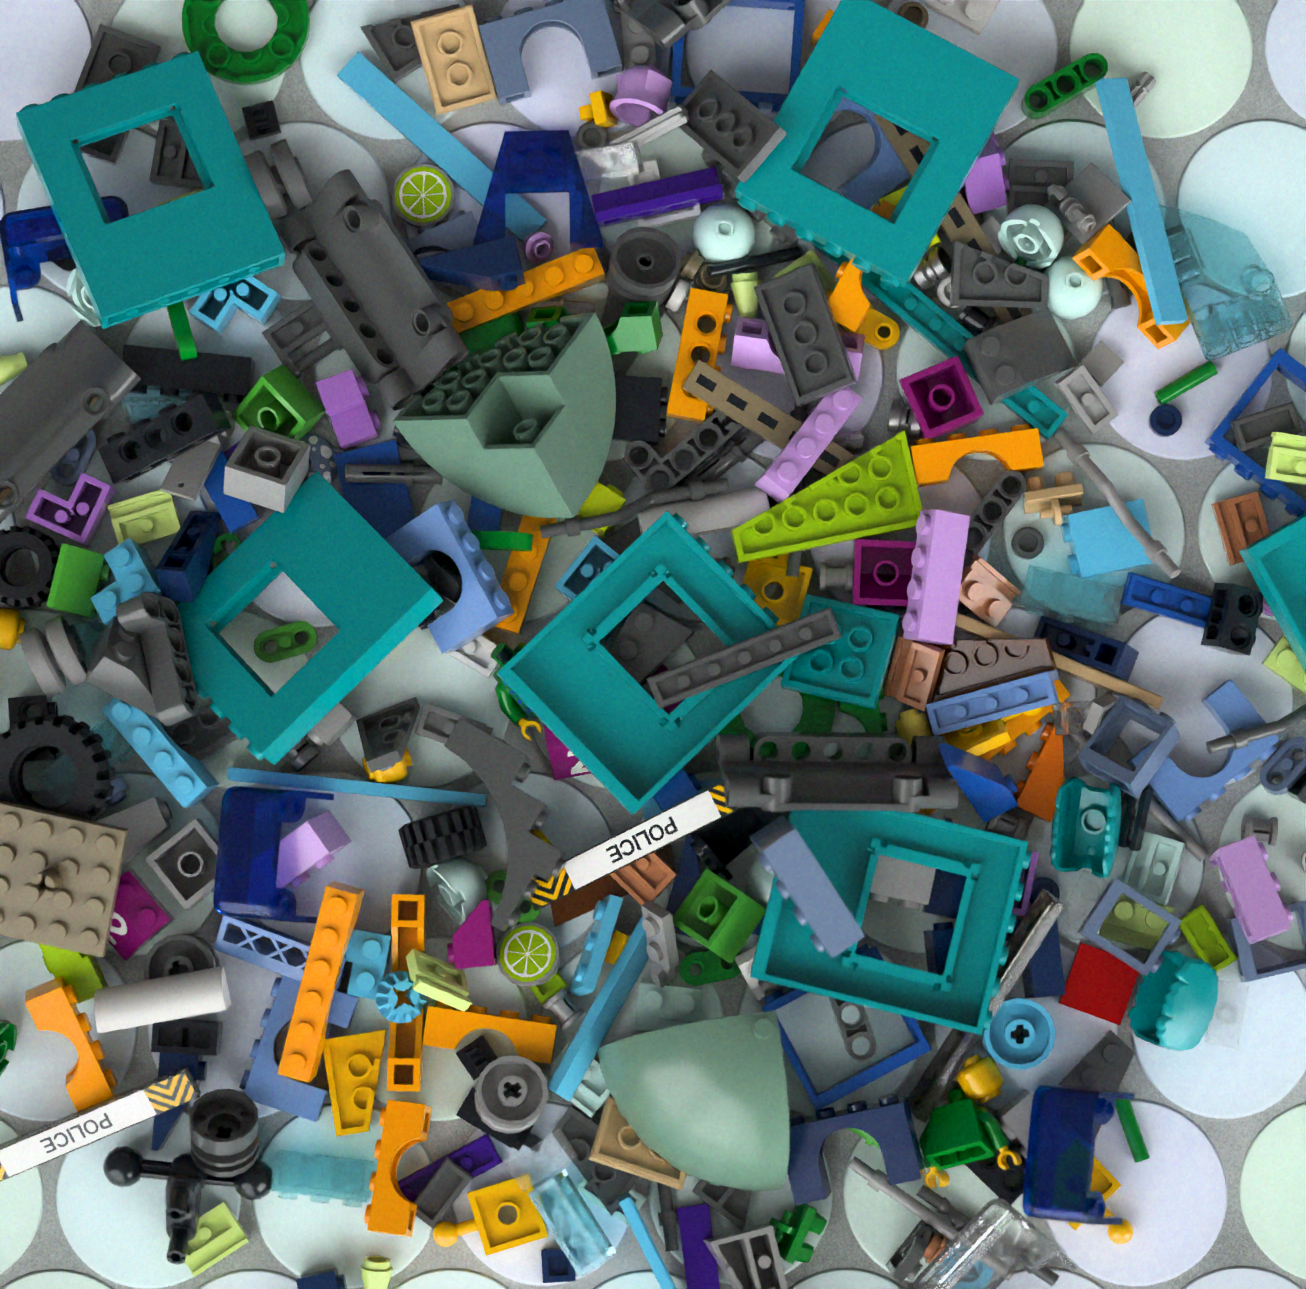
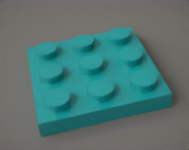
(848, 667)

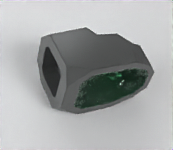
(444, 574)

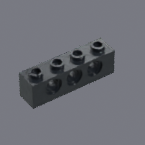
(208, 422)

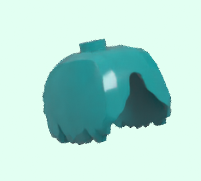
(1085, 827)
(1175, 1002)

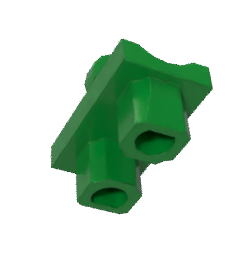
(793, 1229)

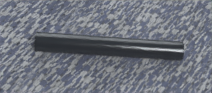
(753, 262)

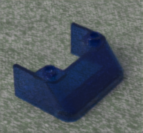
(36, 238)
(250, 852)
(1063, 1153)

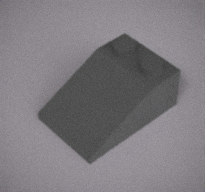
(1018, 355)
(120, 667)

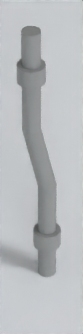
(1153, 548)

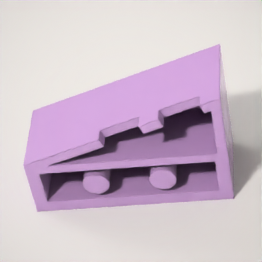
(308, 848)
(1252, 889)

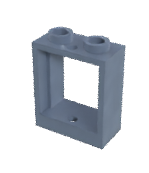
(1093, 752)
(1100, 912)
(1243, 951)

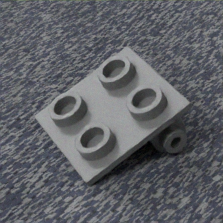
(1086, 203)

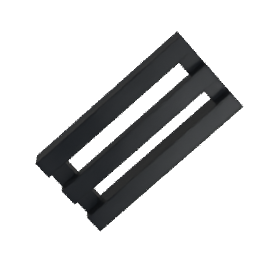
(1128, 815)

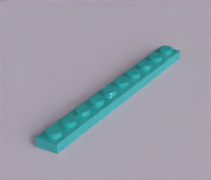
(949, 339)

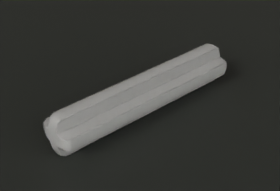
(656, 127)

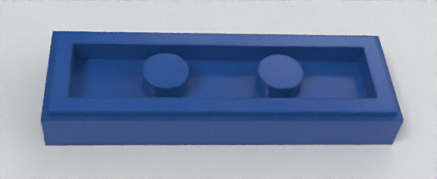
(1166, 600)

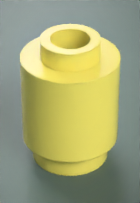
(912, 724)

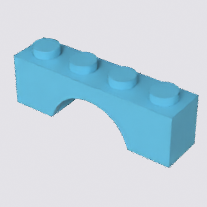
(176, 769)

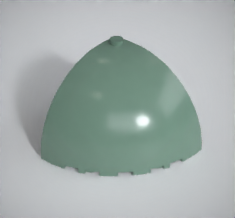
(522, 419)
(708, 1097)

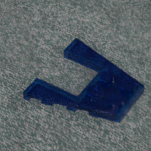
(538, 165)

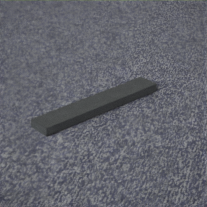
(744, 658)

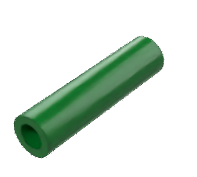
(1186, 382)
(1131, 1130)

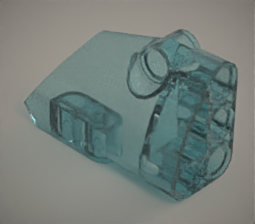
(1219, 284)

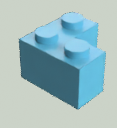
(248, 295)
(586, 568)
(133, 574)
(370, 960)

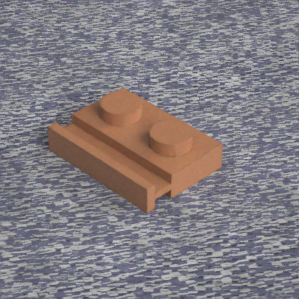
(1240, 523)
(986, 592)
(914, 672)
(646, 877)

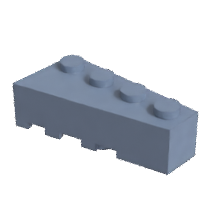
(807, 886)

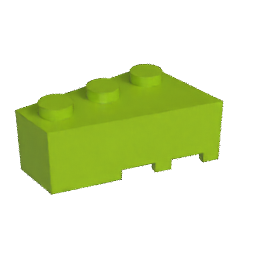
(76, 968)

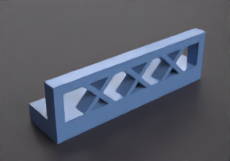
(993, 703)
(264, 954)

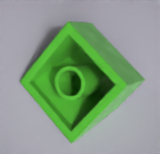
(286, 398)
(76, 580)
(718, 915)

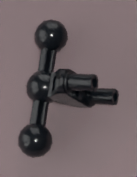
(183, 1189)

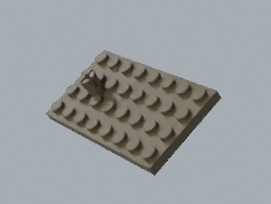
(58, 878)

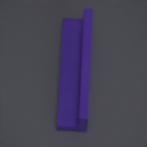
(657, 197)

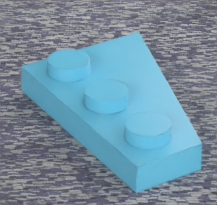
(595, 946)

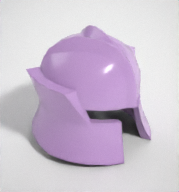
(638, 87)

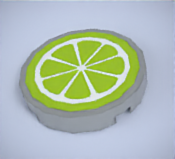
(423, 195)
(528, 954)

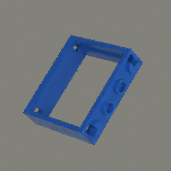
(758, 99)
(1244, 465)
(863, 1077)

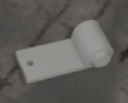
(193, 467)

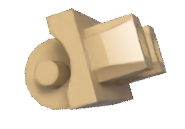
(1052, 501)

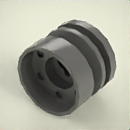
(224, 1132)

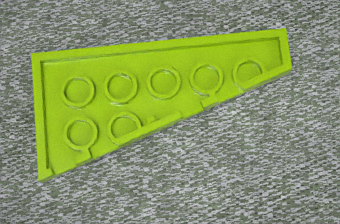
(854, 502)

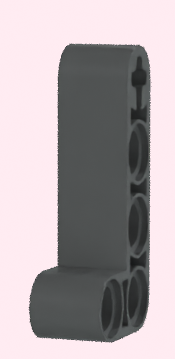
(690, 445)
(165, 654)

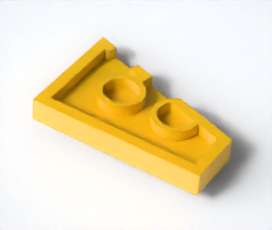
(352, 1078)

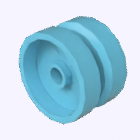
(1036, 1037)

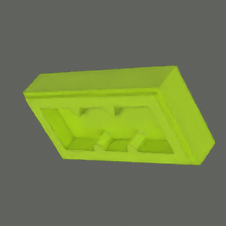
(1206, 938)

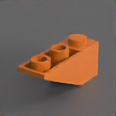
(1045, 776)

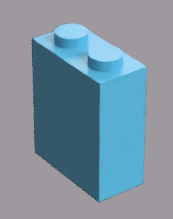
(1102, 542)

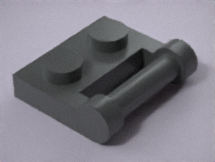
(298, 330)

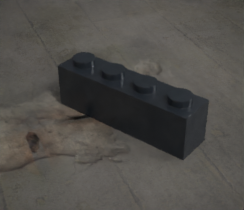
(209, 372)

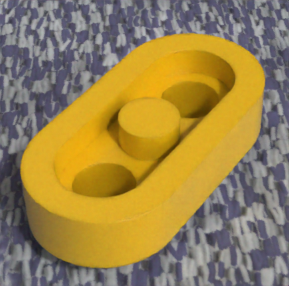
(870, 327)

